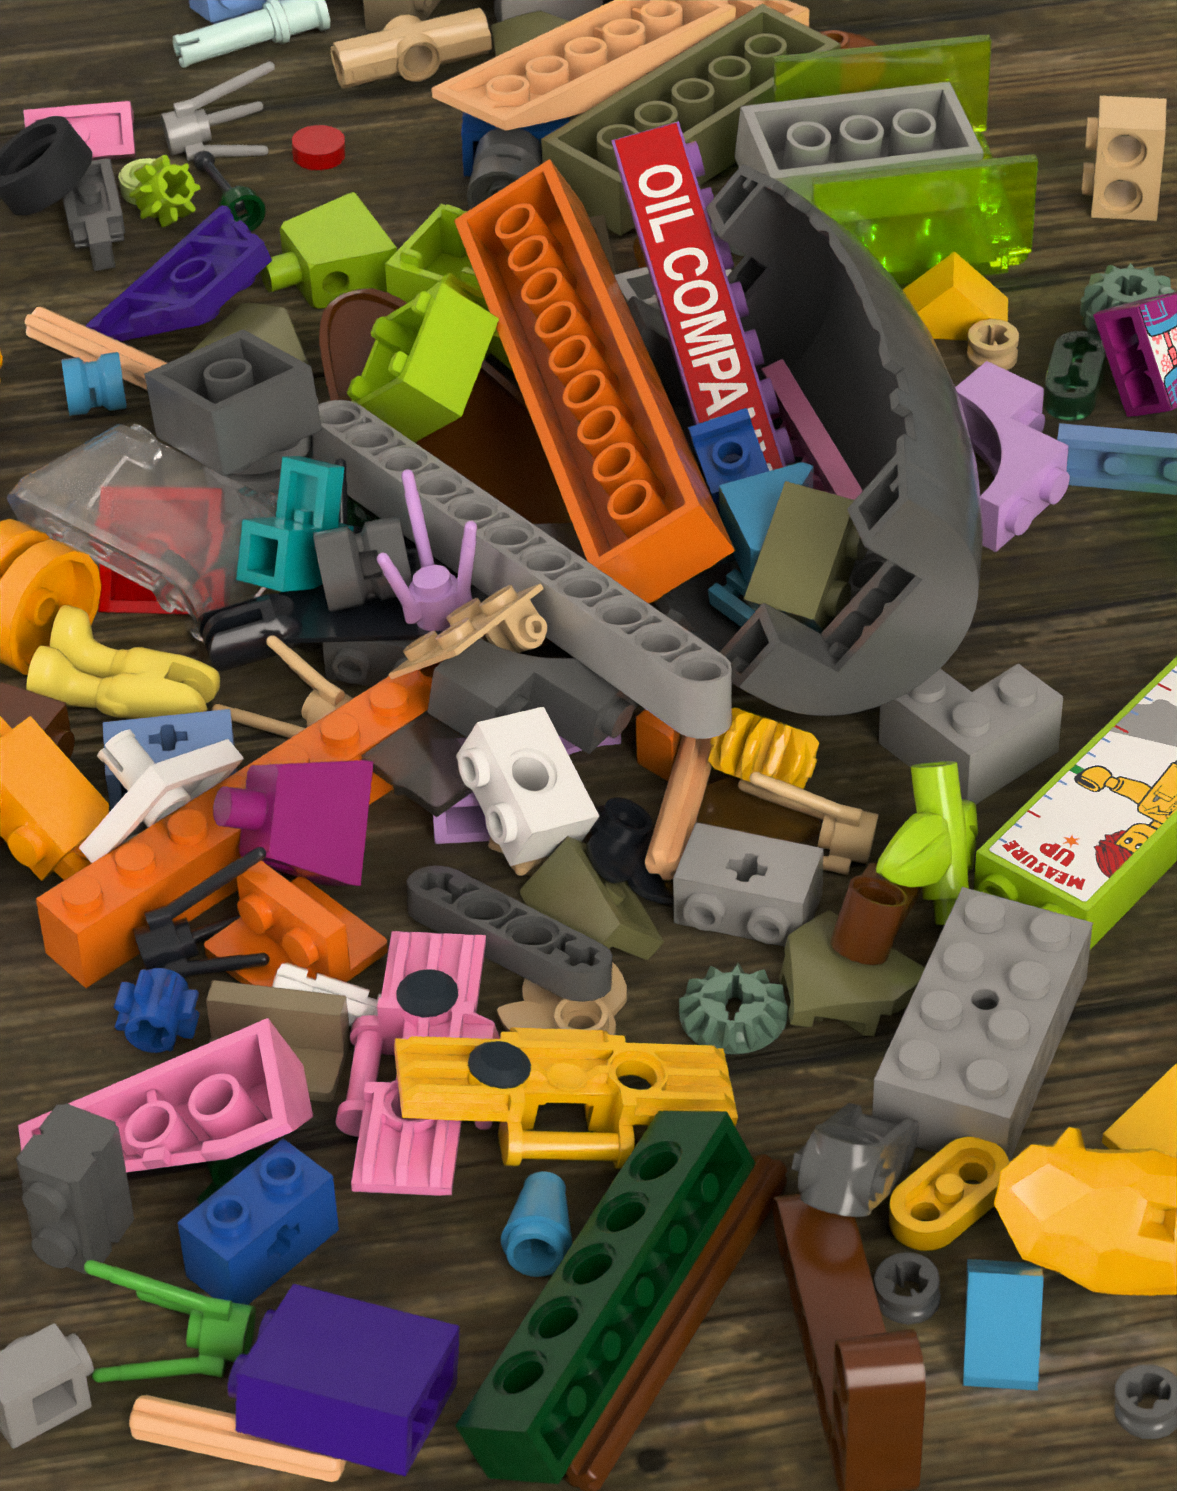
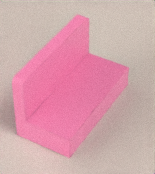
(103, 126)

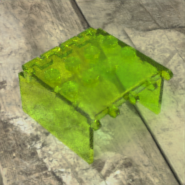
(922, 212)

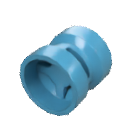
(94, 384)

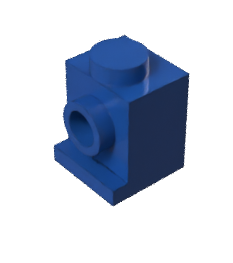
(727, 450)

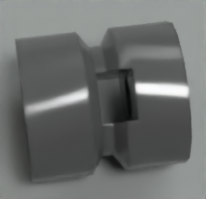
(500, 161)
(342, 566)

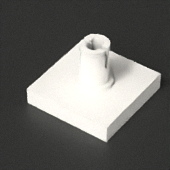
(154, 787)

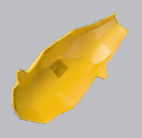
(1094, 1214)

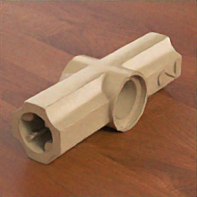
(411, 48)

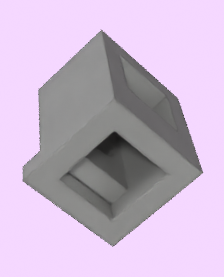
(42, 1383)

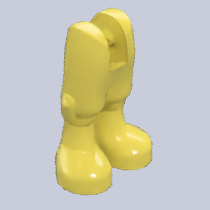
(116, 681)

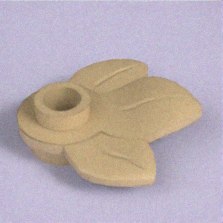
(547, 1010)

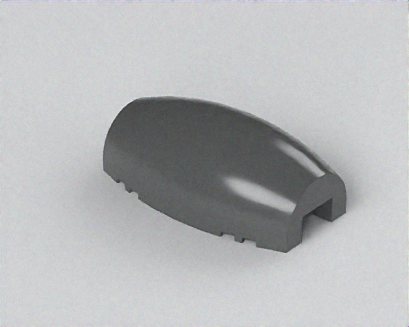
(897, 425)

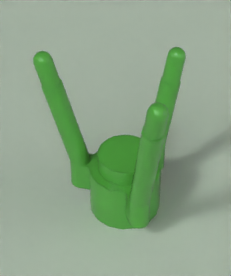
(215, 1327)

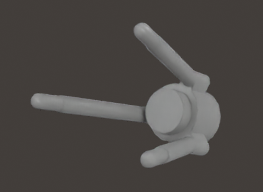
(188, 129)

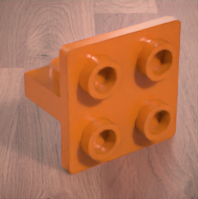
(294, 926)

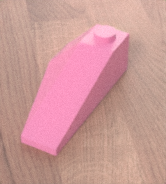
(204, 1102)

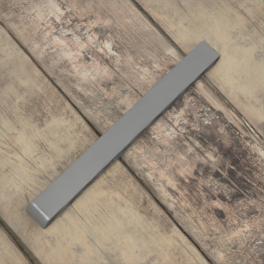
(583, 607)

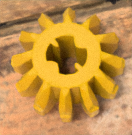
(764, 747)

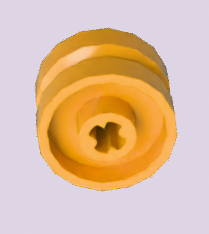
(34, 584)

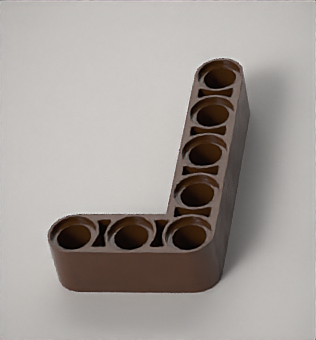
(862, 1377)

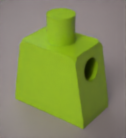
(330, 252)

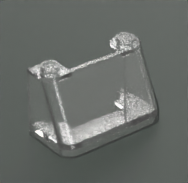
(147, 517)

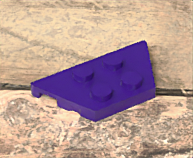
(187, 281)

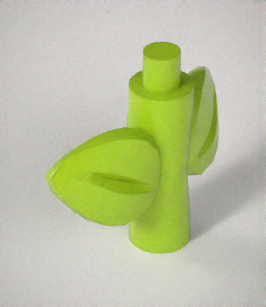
(935, 843)

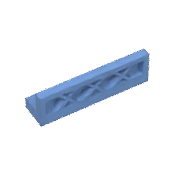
(1120, 458)

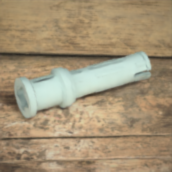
(274, 21)

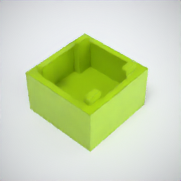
(430, 256)
(424, 362)

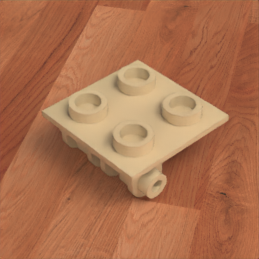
(501, 619)

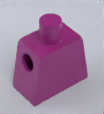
(304, 817)

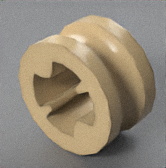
(993, 342)

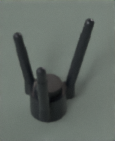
(171, 942)

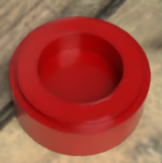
(318, 147)

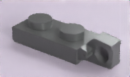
(96, 213)

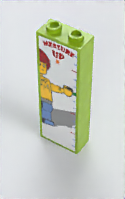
(1100, 823)

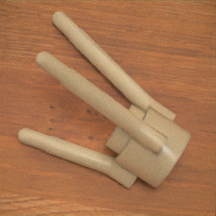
(319, 703)
(844, 830)

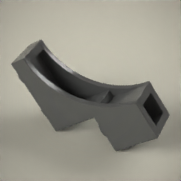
(499, 682)

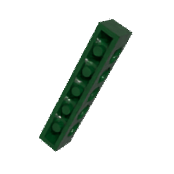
(605, 1297)

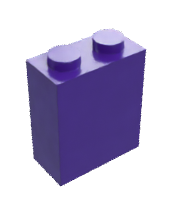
(346, 1379)

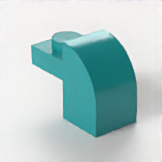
(282, 549)

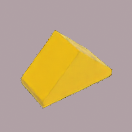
(955, 298)

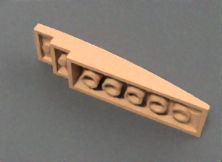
(591, 58)

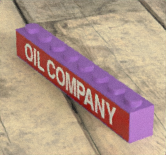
(692, 287)

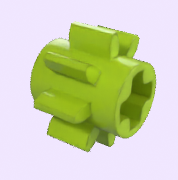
(164, 191)

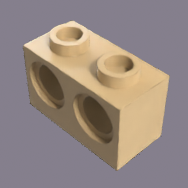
(1126, 158)

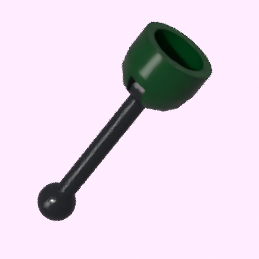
(235, 198)

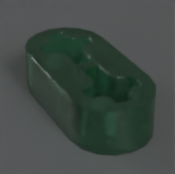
(1066, 373)

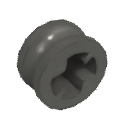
(903, 1268)
(1130, 1390)

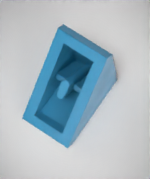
(748, 508)
(1002, 1324)

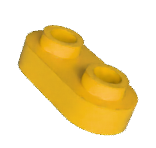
(942, 1197)

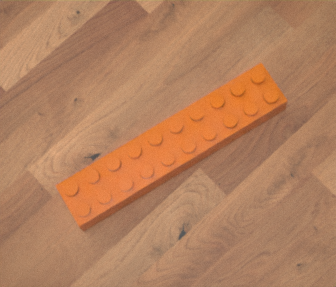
(592, 387)

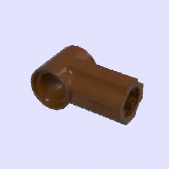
(871, 917)

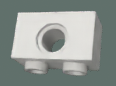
(525, 785)

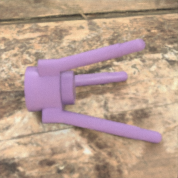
(433, 590)

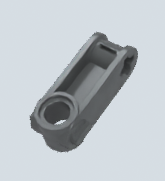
(854, 1161)

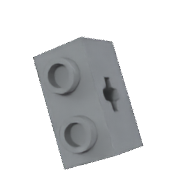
(746, 884)

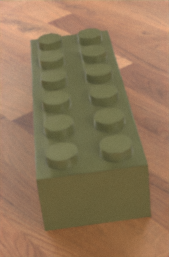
(698, 89)

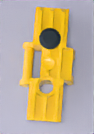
(539, 1066)

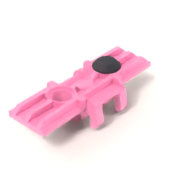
(426, 992)

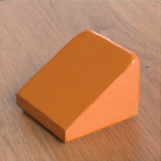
(656, 744)

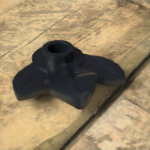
(621, 846)

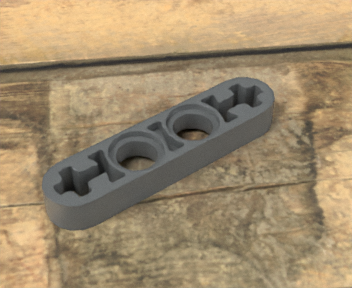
(514, 932)

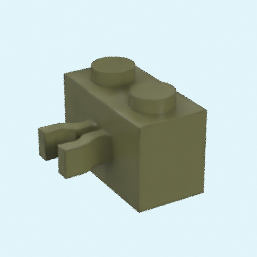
(807, 557)

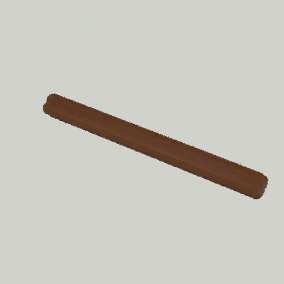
(677, 1325)

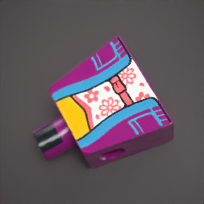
(1142, 352)

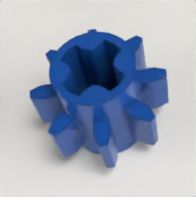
(156, 1010)

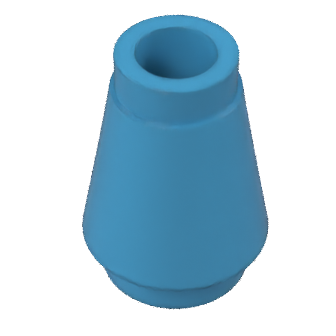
(538, 1226)

